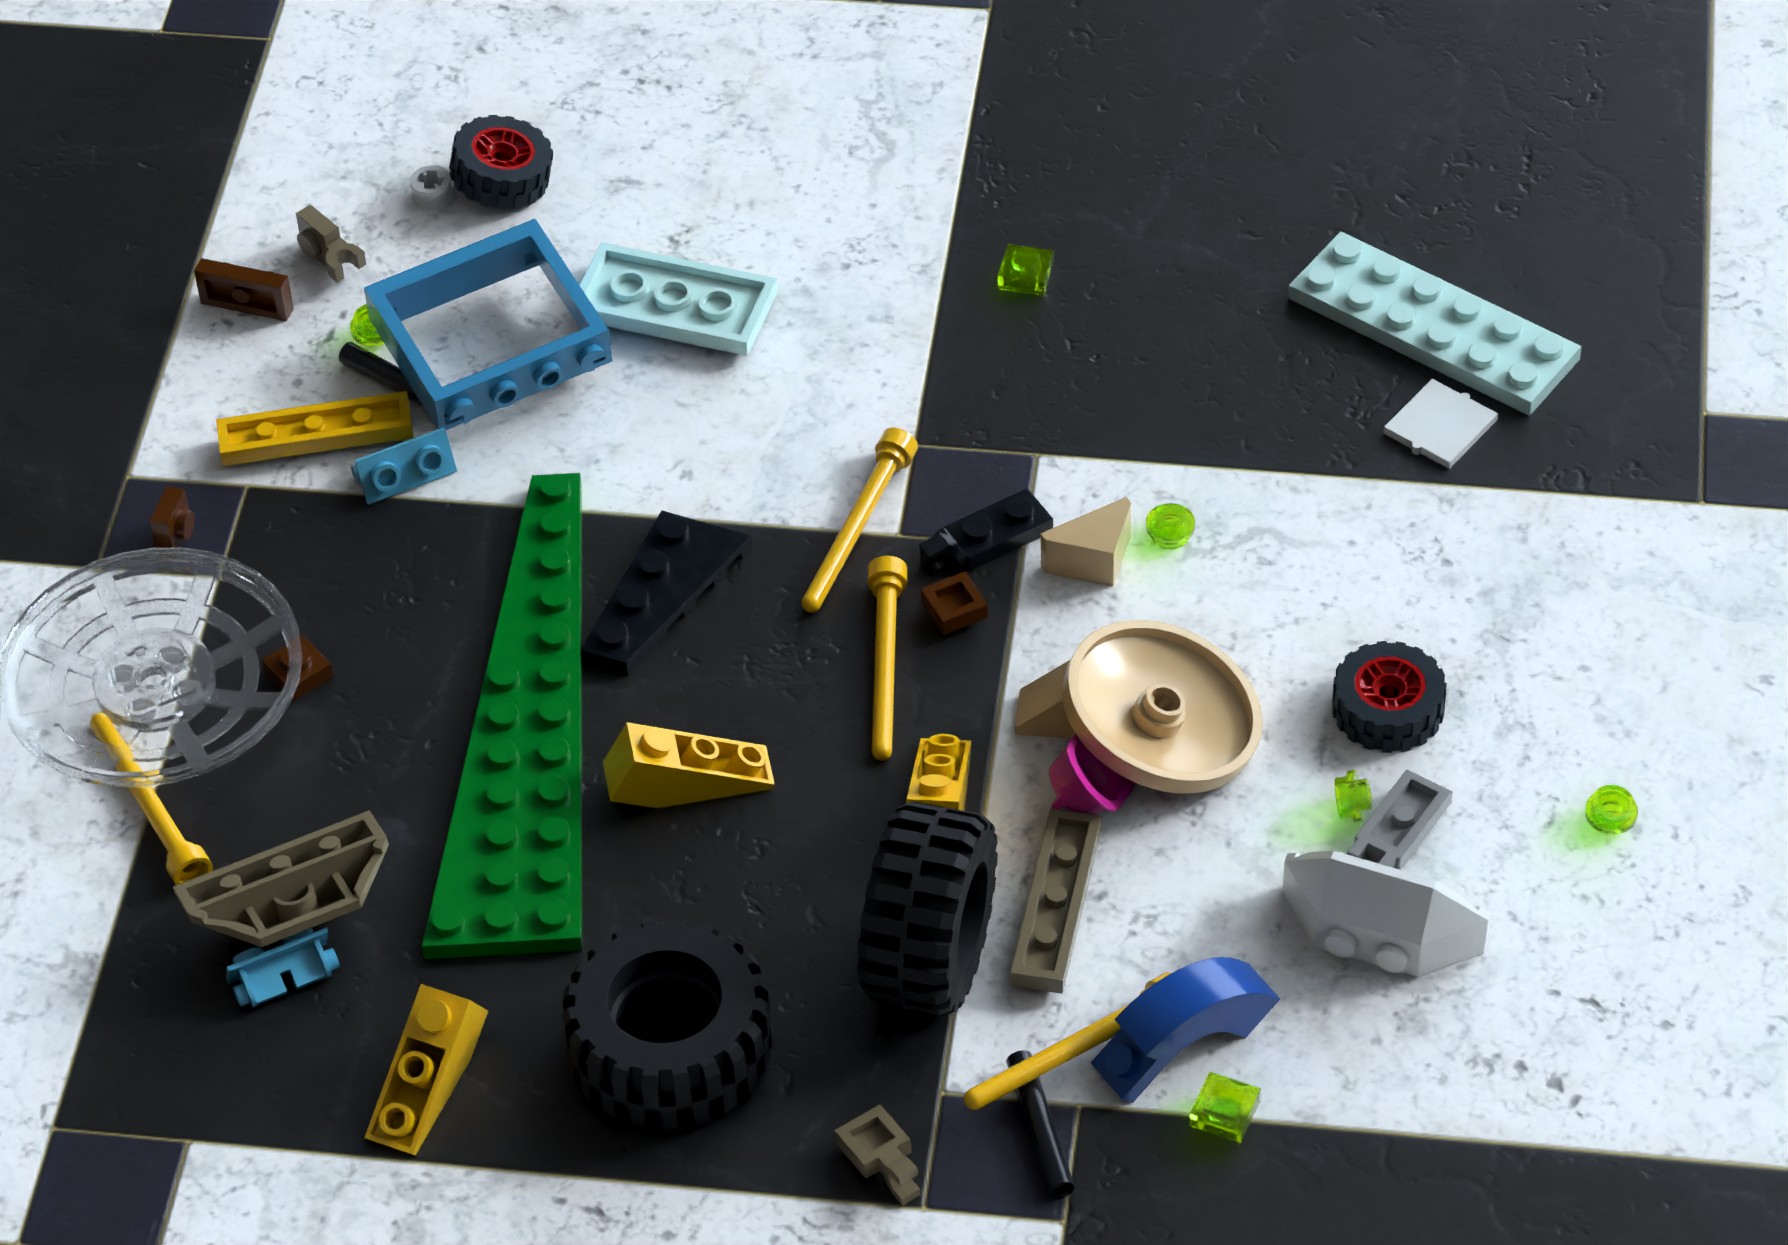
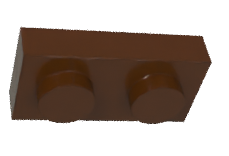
(244, 289)

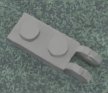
(1401, 821)

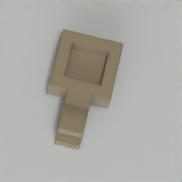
(321, 239)
(879, 1144)

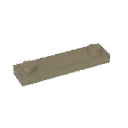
(1056, 901)

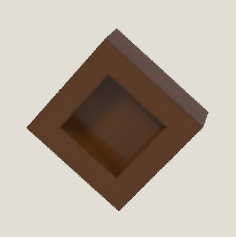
(172, 519)
(954, 603)
(314, 669)

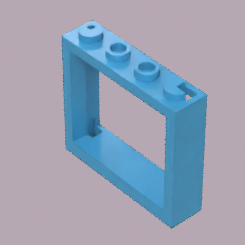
(466, 272)

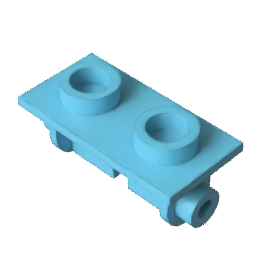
(404, 466)
(261, 970)

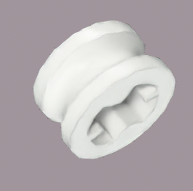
(431, 177)

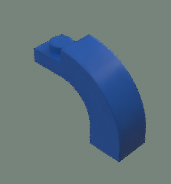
(1175, 1012)

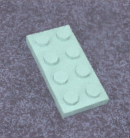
(678, 298)

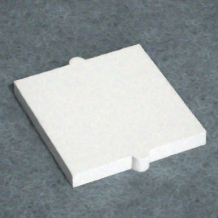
(1440, 423)

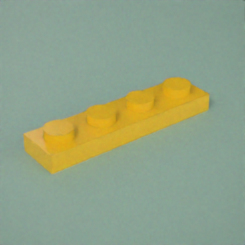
(314, 428)

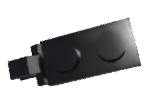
(986, 534)

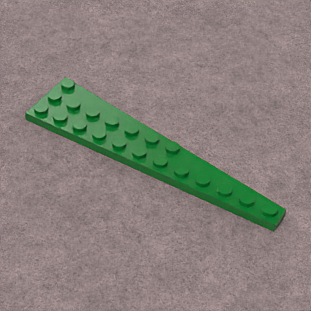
(517, 818)

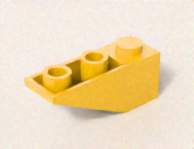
(678, 767)
(941, 772)
(425, 1068)

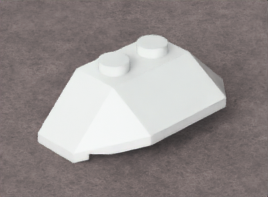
(1382, 913)

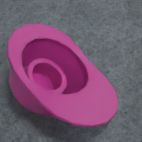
(1085, 782)

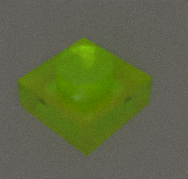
(1025, 269)
(1225, 1107)

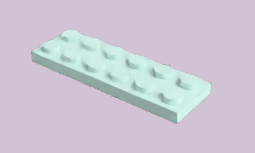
(1435, 323)

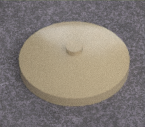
(1162, 706)

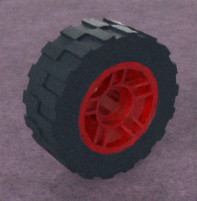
(501, 162)
(1389, 696)

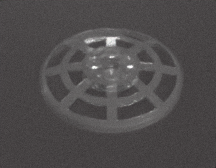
(149, 652)

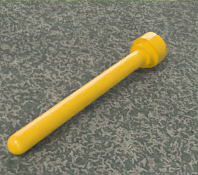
(893, 453)
(887, 581)
(184, 858)
(1046, 1059)

